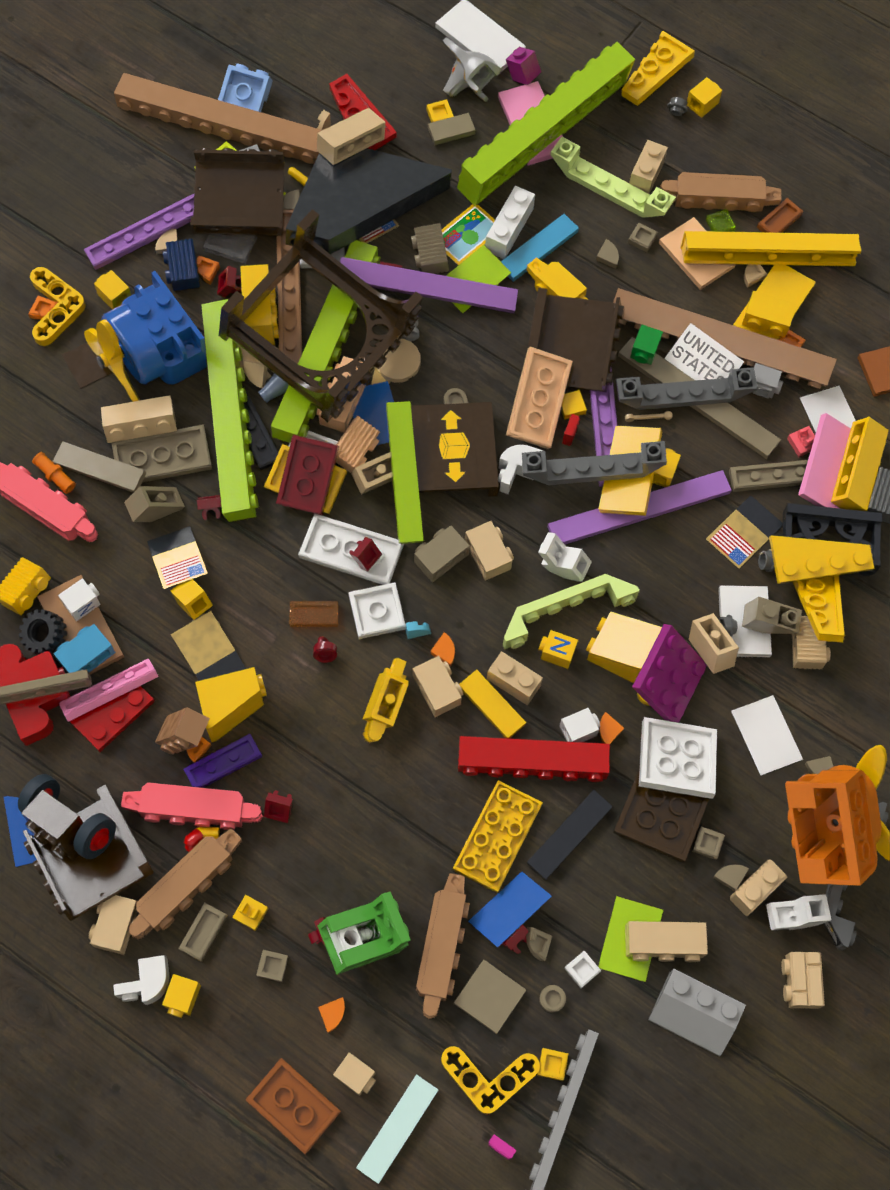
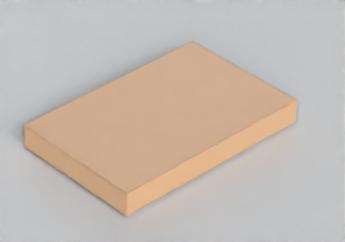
(700, 274)

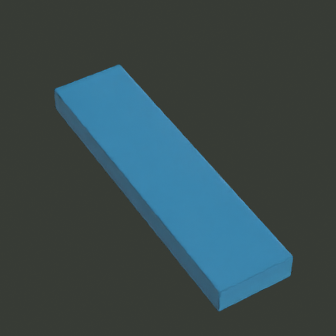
(540, 246)

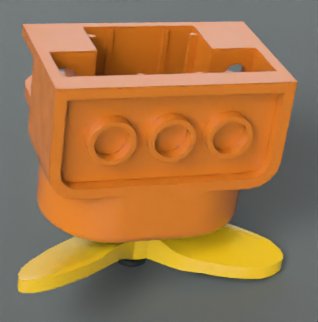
(839, 821)

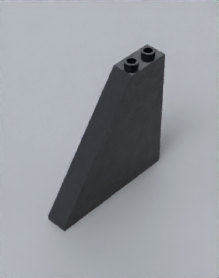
(363, 195)

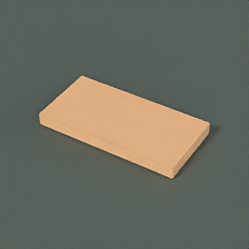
(539, 398)

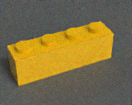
(860, 465)

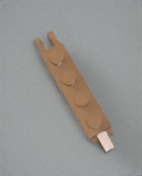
(721, 192)
(183, 882)
(441, 943)

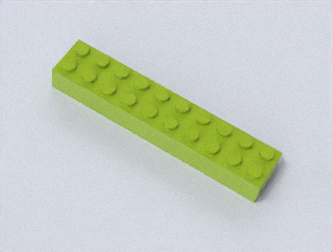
(544, 123)

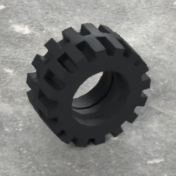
(31, 626)

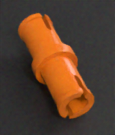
(53, 472)

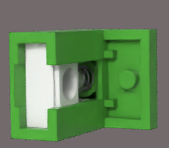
(383, 928)

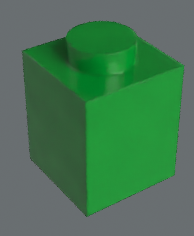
(646, 345)

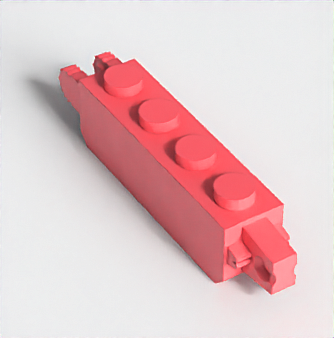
(44, 504)
(192, 805)

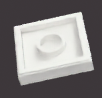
(377, 610)

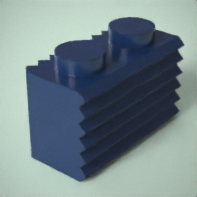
(182, 265)

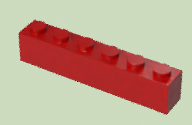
(533, 757)

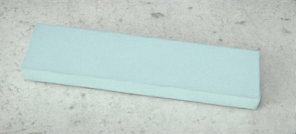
(397, 1129)

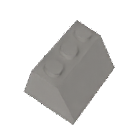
(696, 1012)

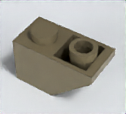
(771, 617)

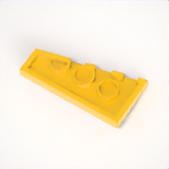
(661, 63)
(810, 559)
(823, 606)

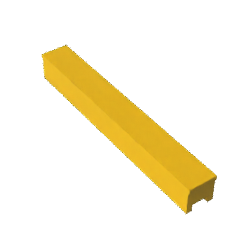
(770, 248)

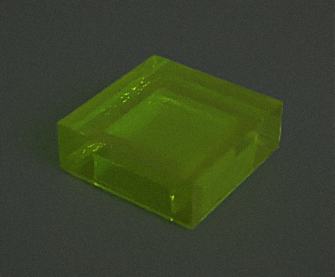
(721, 222)

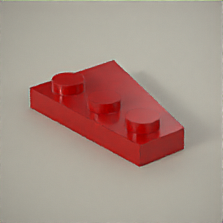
(112, 718)

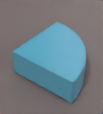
(414, 630)

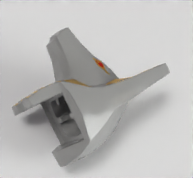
(470, 70)

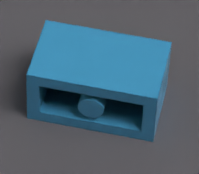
(85, 650)

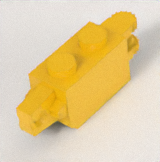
(556, 279)
(385, 701)

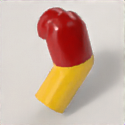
(198, 834)

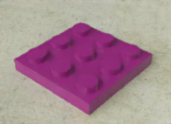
(669, 674)

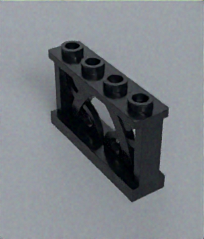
(824, 516)

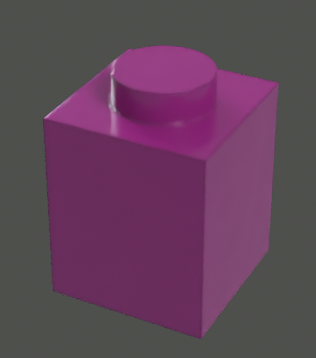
(523, 65)

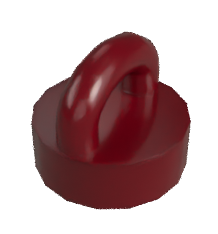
(324, 650)

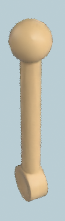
(630, 417)

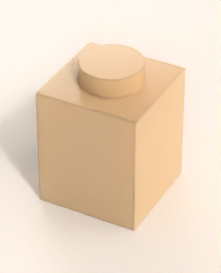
(355, 1074)

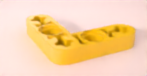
(64, 300)
(483, 1086)

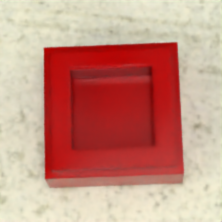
(571, 430)

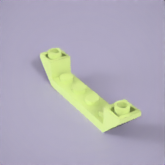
(607, 185)
(619, 591)

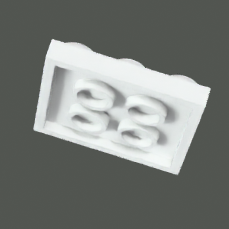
(678, 758)

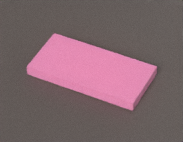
(515, 105)
(824, 462)

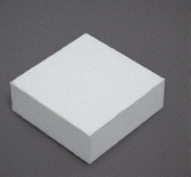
(582, 969)

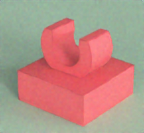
(802, 441)

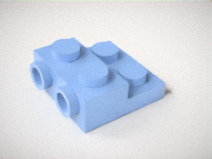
(245, 87)

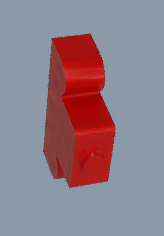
(30, 714)

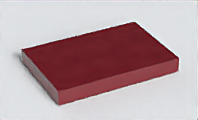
(307, 474)

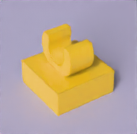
(250, 912)

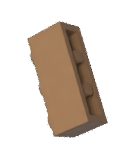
(181, 731)

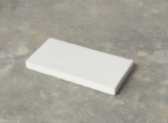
(478, 33)
(330, 543)

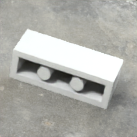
(510, 222)

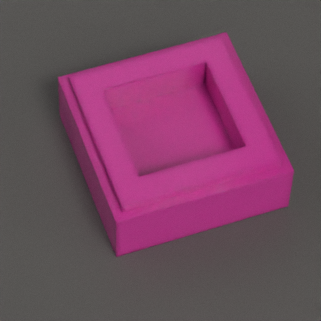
(501, 1147)

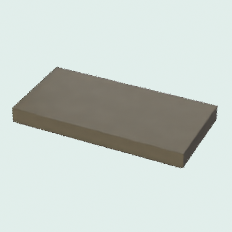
(166, 453)

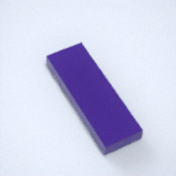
(223, 762)

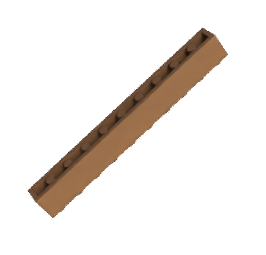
(217, 117)
(745, 344)

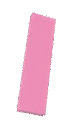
(108, 690)

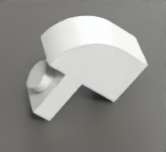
(511, 464)
(563, 560)
(800, 913)
(152, 983)

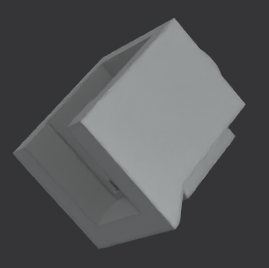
(767, 381)

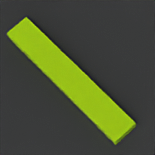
(404, 472)

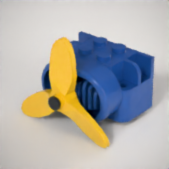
(149, 337)

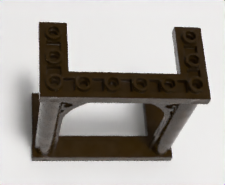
(394, 314)

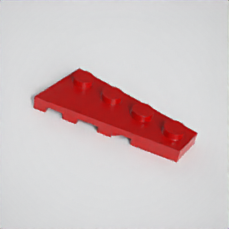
(352, 100)

